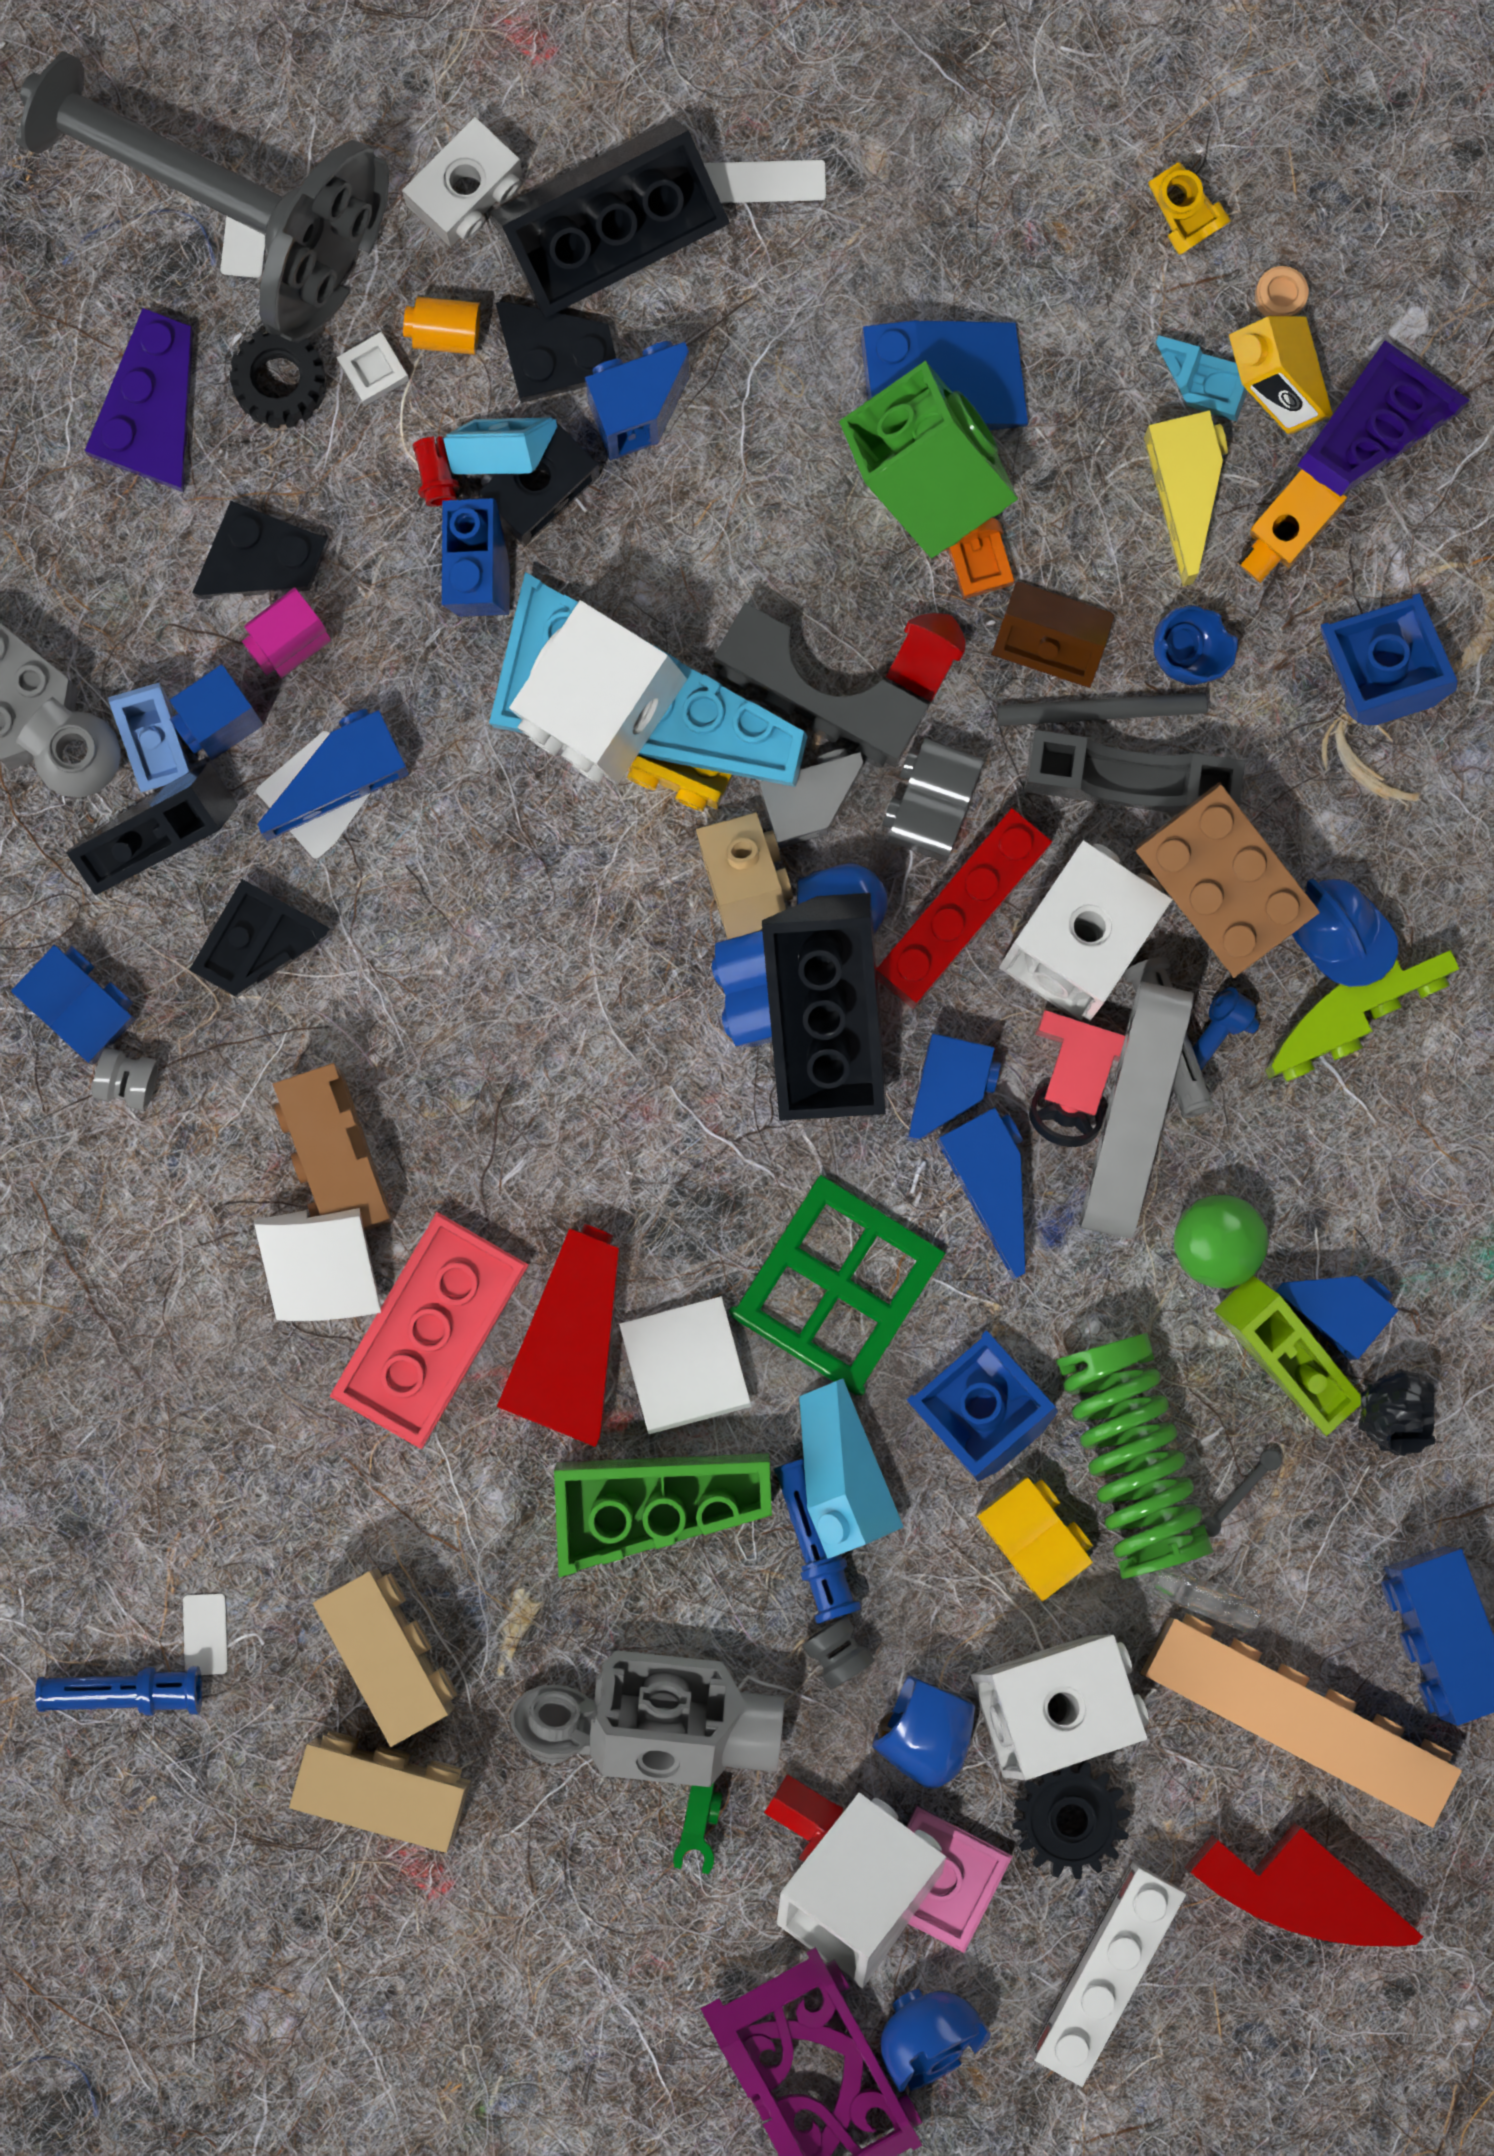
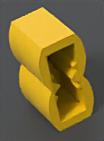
(1035, 1537)

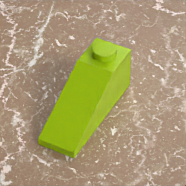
(1289, 1354)

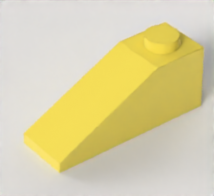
(1186, 471)

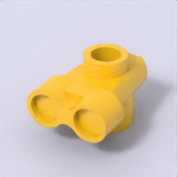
(1195, 216)

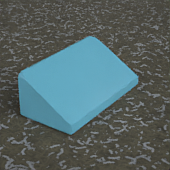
(499, 445)

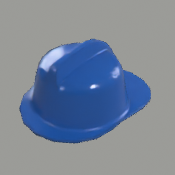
(1348, 936)

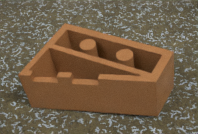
(330, 1145)

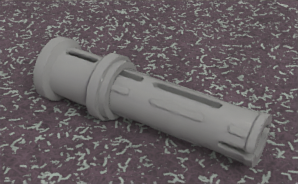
(1188, 1080)

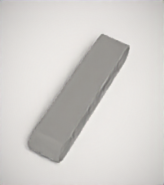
(1136, 1109)

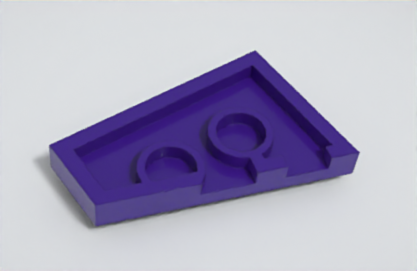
(147, 404)

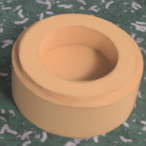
(1281, 292)

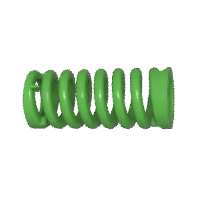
(1159, 1545)

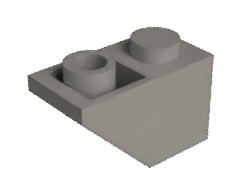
(814, 803)

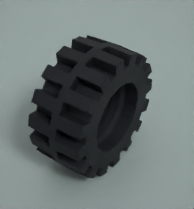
(277, 410)

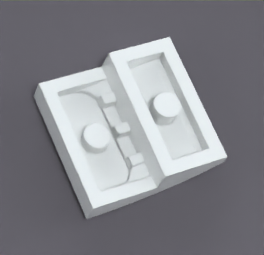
(318, 1266)
(685, 1365)

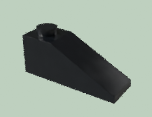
(154, 829)

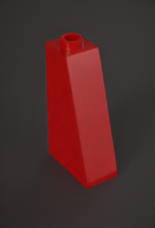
(566, 1351)

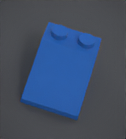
(967, 356)

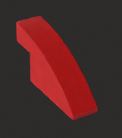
(1303, 1892)

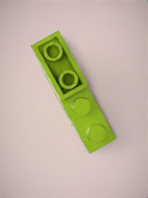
(1339, 1017)

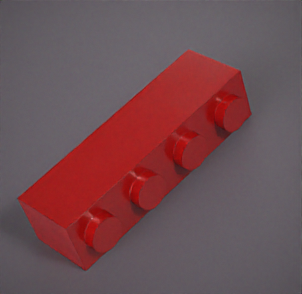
(962, 908)

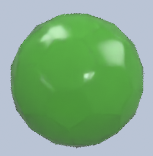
(1221, 1241)

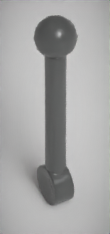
(1269, 1461)

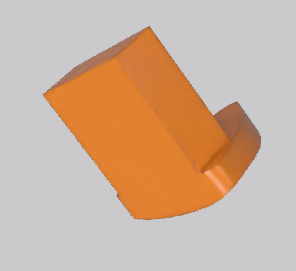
(981, 560)

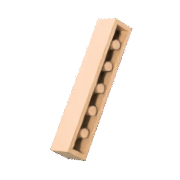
(1302, 1721)

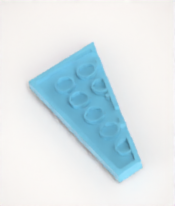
(700, 729)

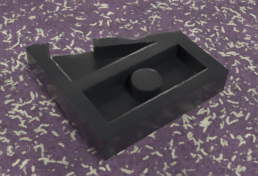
(259, 556)
(255, 940)

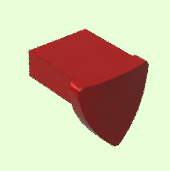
(927, 653)
(803, 1812)

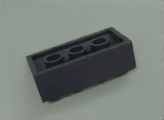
(610, 217)
(825, 1008)

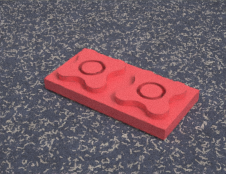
(429, 1330)

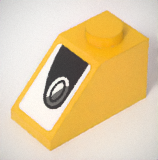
(1282, 371)

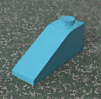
(841, 1473)

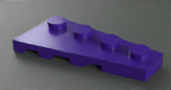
(1379, 419)

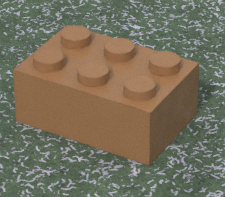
(1226, 880)

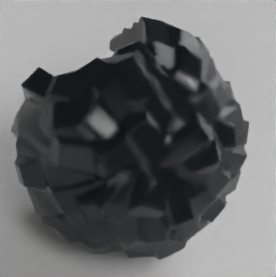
(1399, 1412)

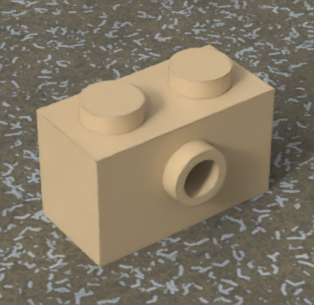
(743, 873)

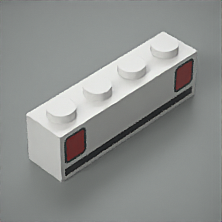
(1107, 1974)

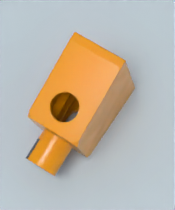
(1305, 506)

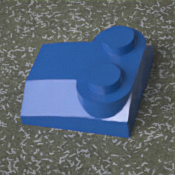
(1389, 662)
(984, 1408)

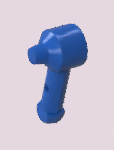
(1230, 1014)

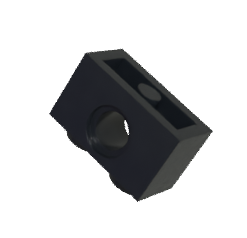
(530, 512)

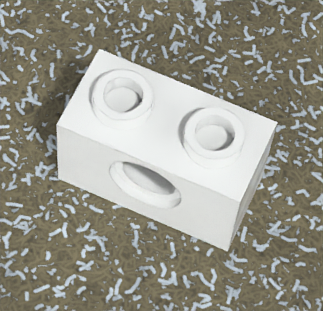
(473, 154)

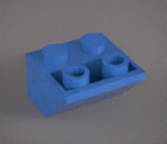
(637, 397)

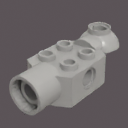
(42, 719)
(654, 1721)

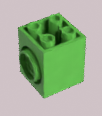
(929, 459)

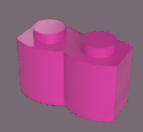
(284, 635)

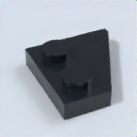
(553, 351)

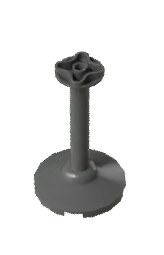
(307, 232)

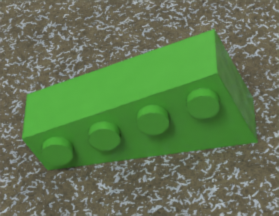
(652, 1503)

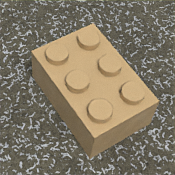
(386, 1655)
(380, 1791)

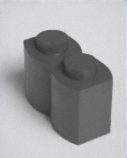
(934, 799)

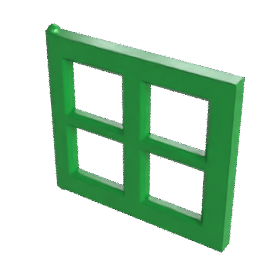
(838, 1285)

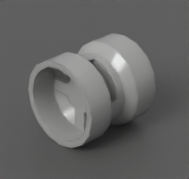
(125, 1079)

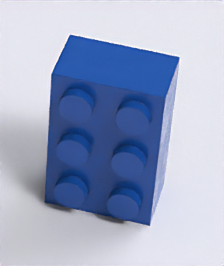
(1444, 1632)

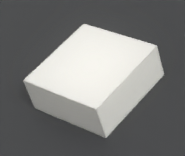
(372, 368)

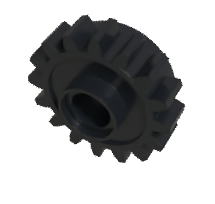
(1087, 1842)

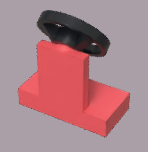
(1076, 1078)

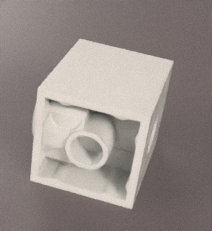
(596, 694)
(1103, 906)
(1093, 1702)

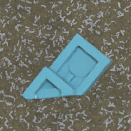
(1204, 379)

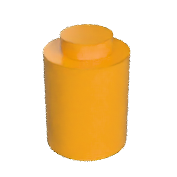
(443, 325)

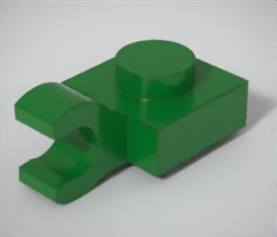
(701, 1809)

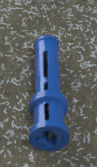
(823, 1574)
(146, 1691)

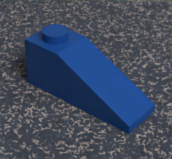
(342, 769)
(990, 1174)

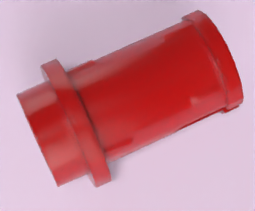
(434, 471)

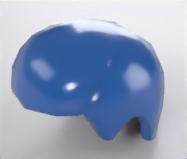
(1194, 645)

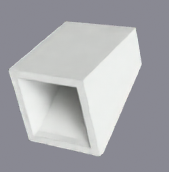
(860, 1887)

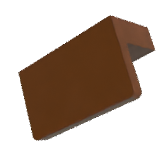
(1053, 634)

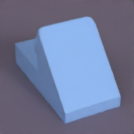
(149, 736)

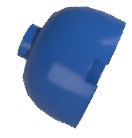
(929, 2037)

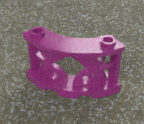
(745, 2041)

